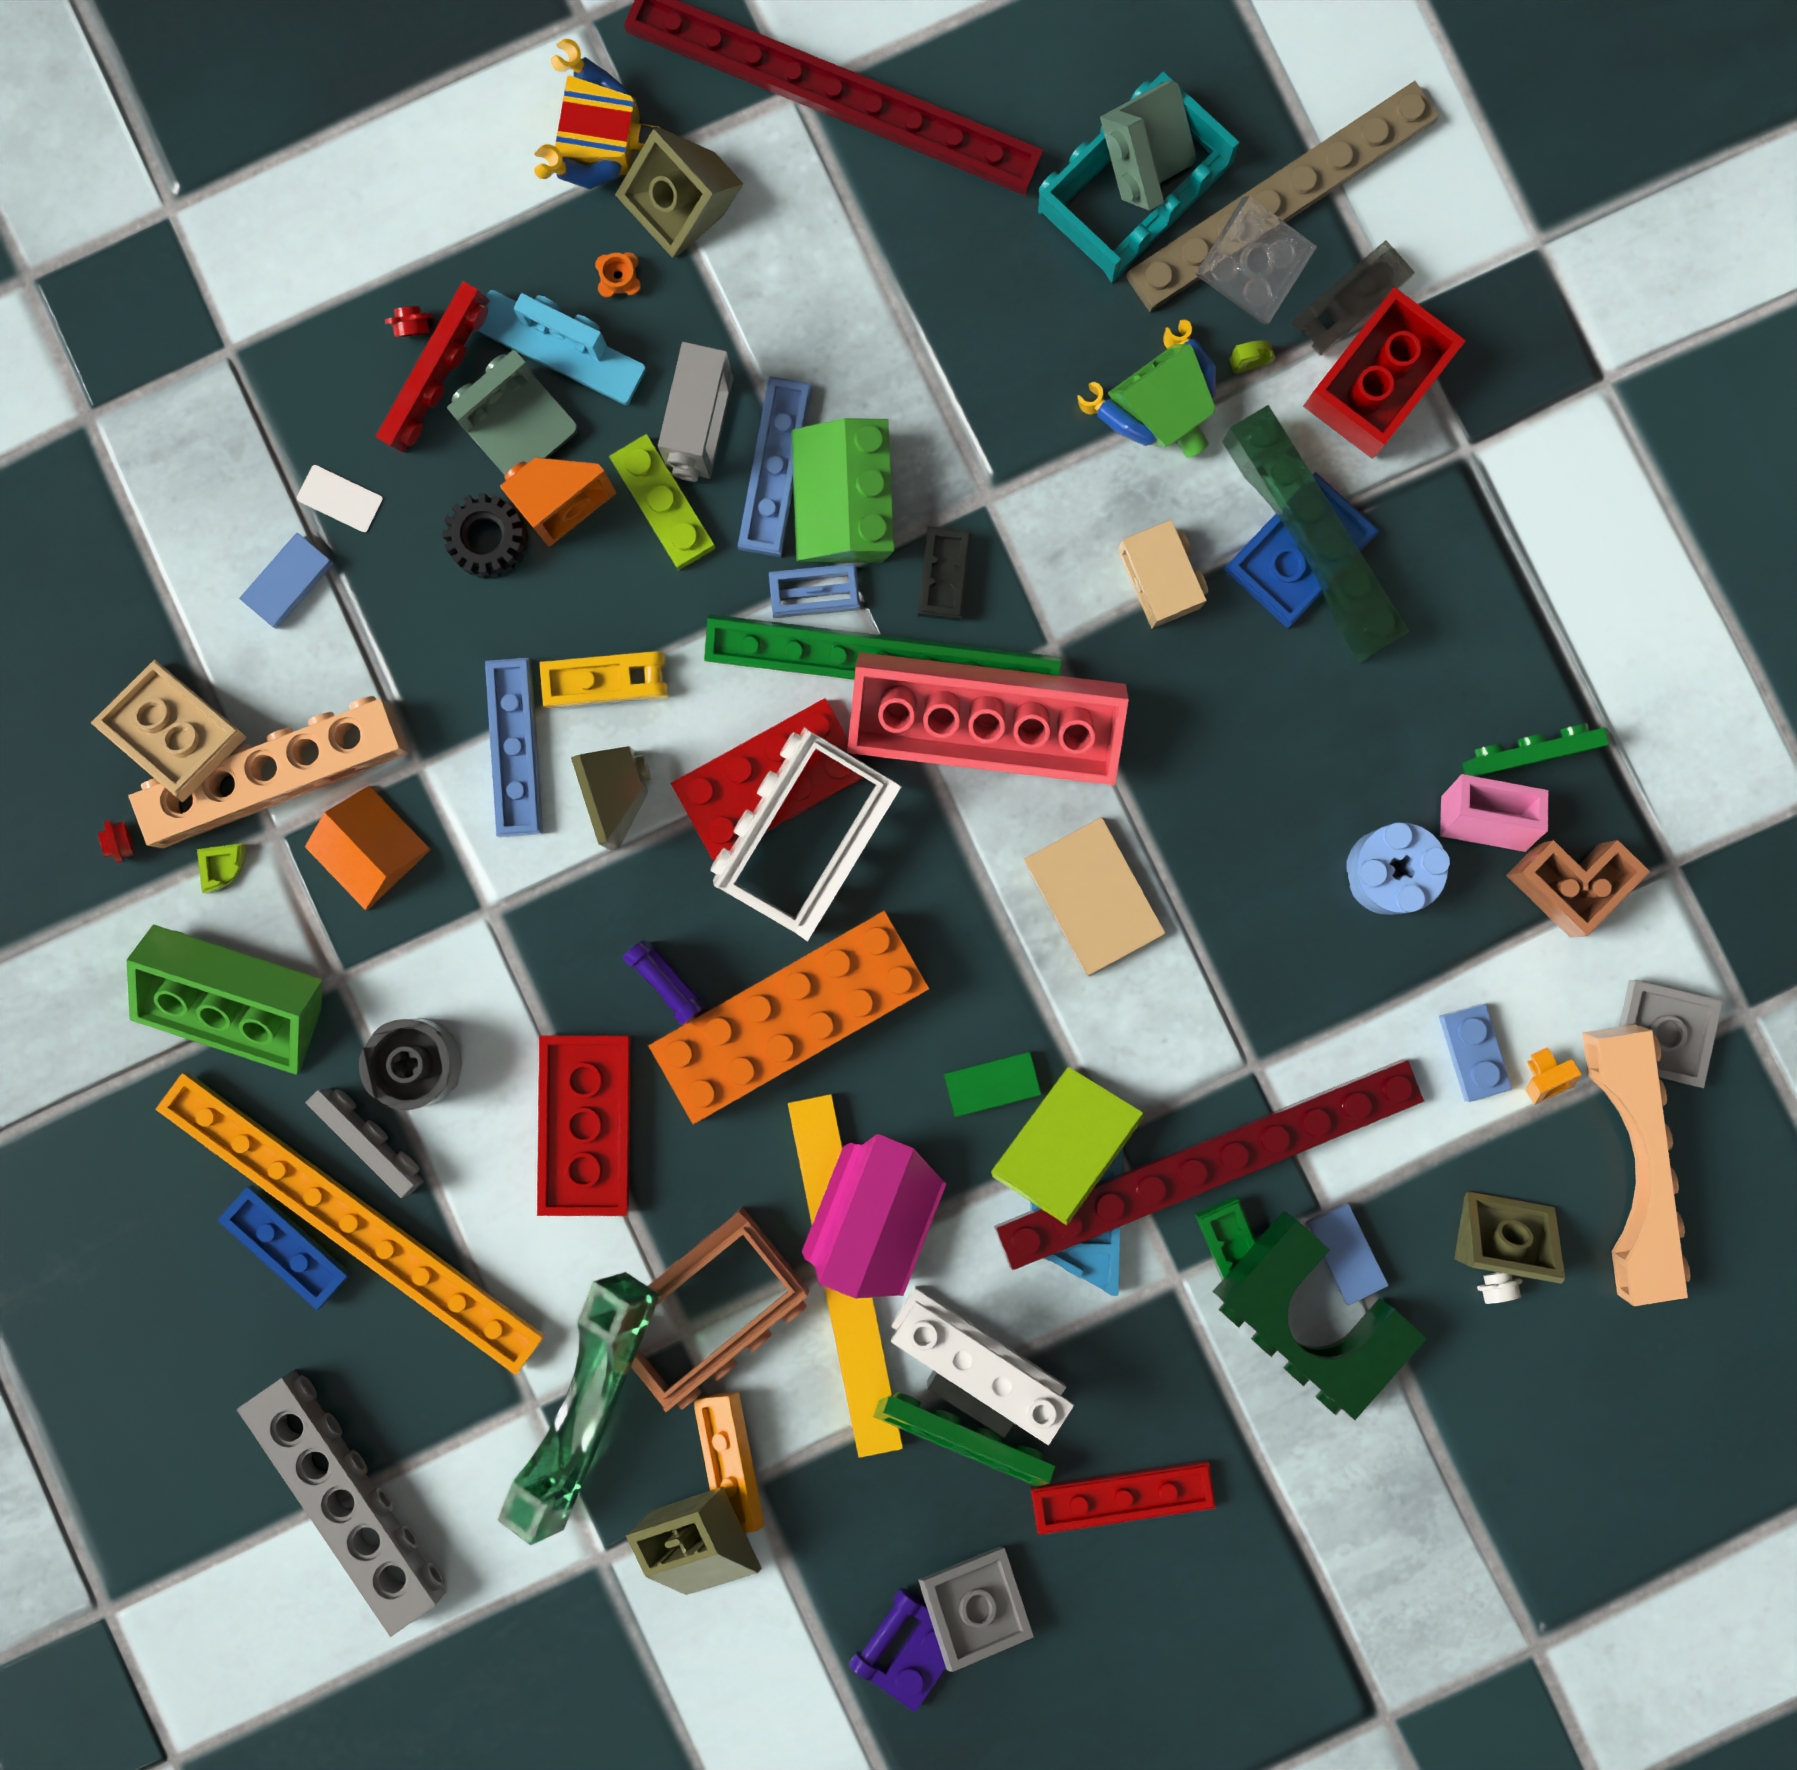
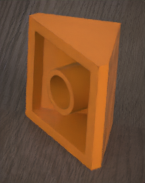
(366, 846)

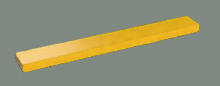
(852, 1319)

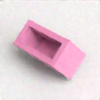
(1494, 813)

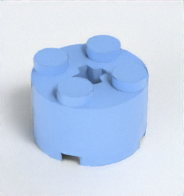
(1421, 861)

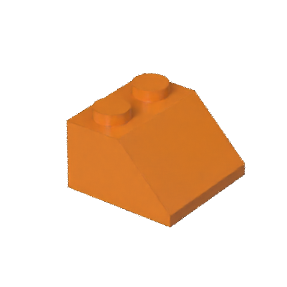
(556, 494)

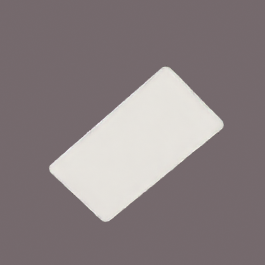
(339, 498)

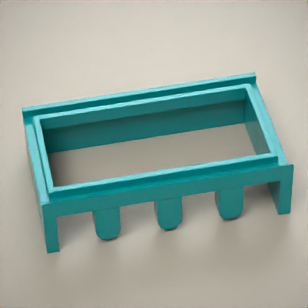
(1092, 157)

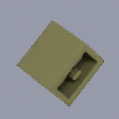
(693, 1544)

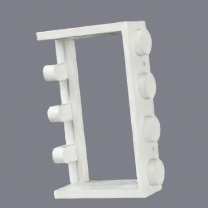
(773, 793)

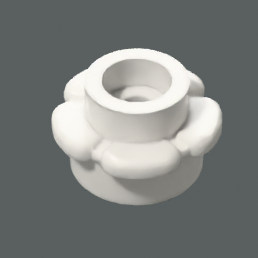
(1500, 1288)

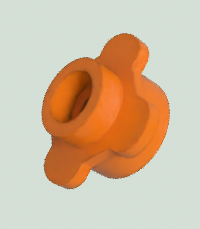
(617, 262)

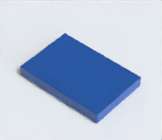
(1276, 569)

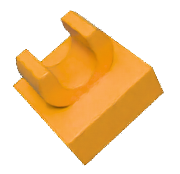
(1548, 1077)

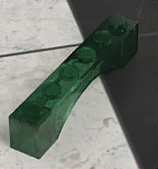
(1349, 585)
(609, 1338)

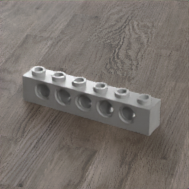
(340, 1526)

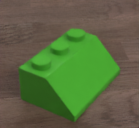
(843, 491)

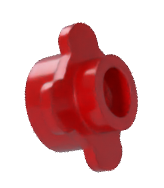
(409, 321)

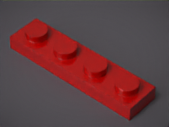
(441, 354)

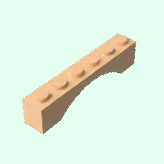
(1649, 1251)

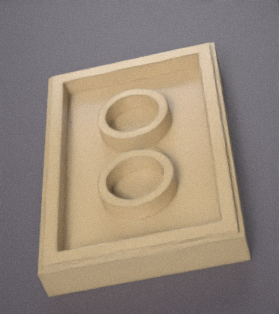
(168, 730)
(1094, 896)

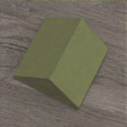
(1510, 1237)

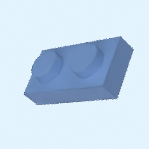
(1475, 1052)

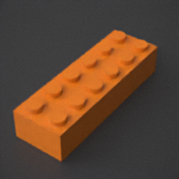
(788, 1017)

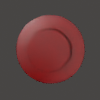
(116, 841)

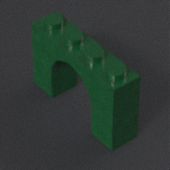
(1346, 1371)

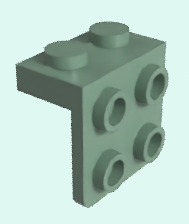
(1148, 143)
(511, 414)

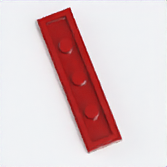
(1123, 1497)

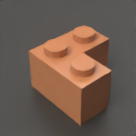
(1574, 893)

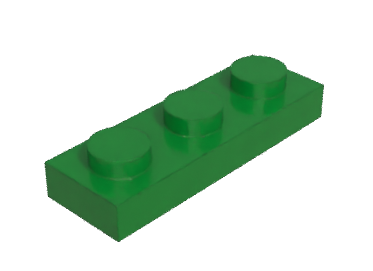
(1535, 750)

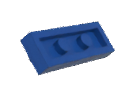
(284, 1247)

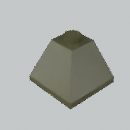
(677, 190)
(612, 791)

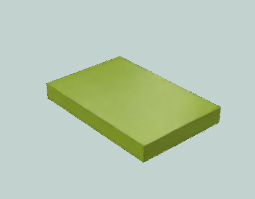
(1067, 1145)

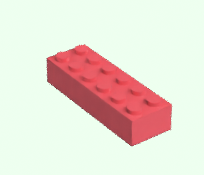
(987, 718)

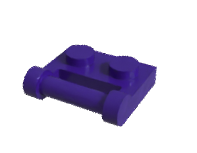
(666, 980)
(916, 1663)

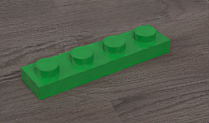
(979, 1446)

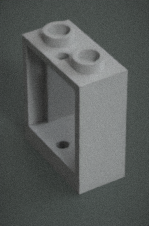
(695, 411)

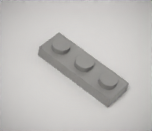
(366, 1140)

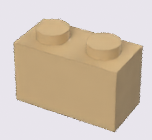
(1163, 573)

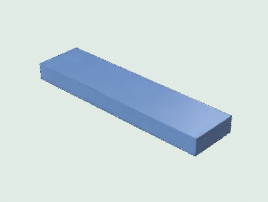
(772, 469)
(513, 747)

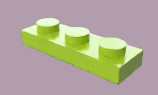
(662, 502)

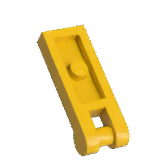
(602, 679)

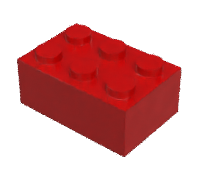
(1383, 373)

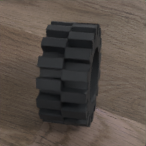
(469, 515)

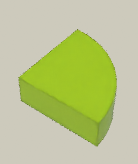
(1251, 356)
(220, 866)

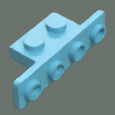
(561, 343)

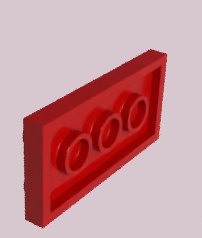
(729, 784)
(583, 1125)

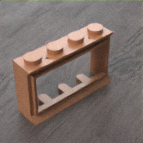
(750, 1336)

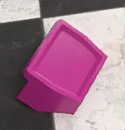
(873, 1219)

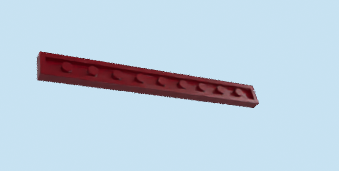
(836, 92)
(1214, 1162)

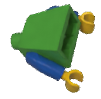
(1163, 397)

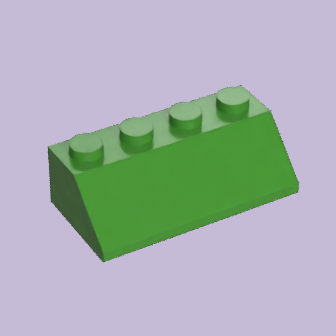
(223, 998)

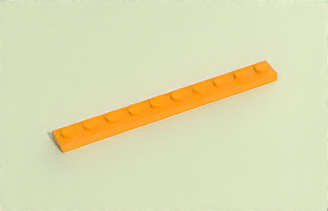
(350, 1222)

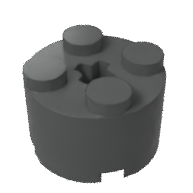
(399, 1041)

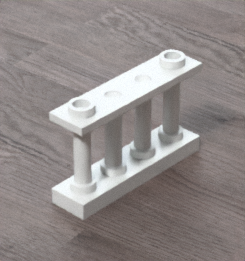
(981, 1365)

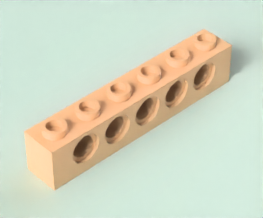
(379, 743)

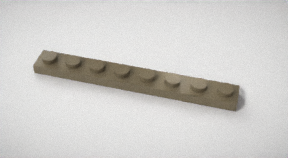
(1290, 189)

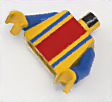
(595, 125)

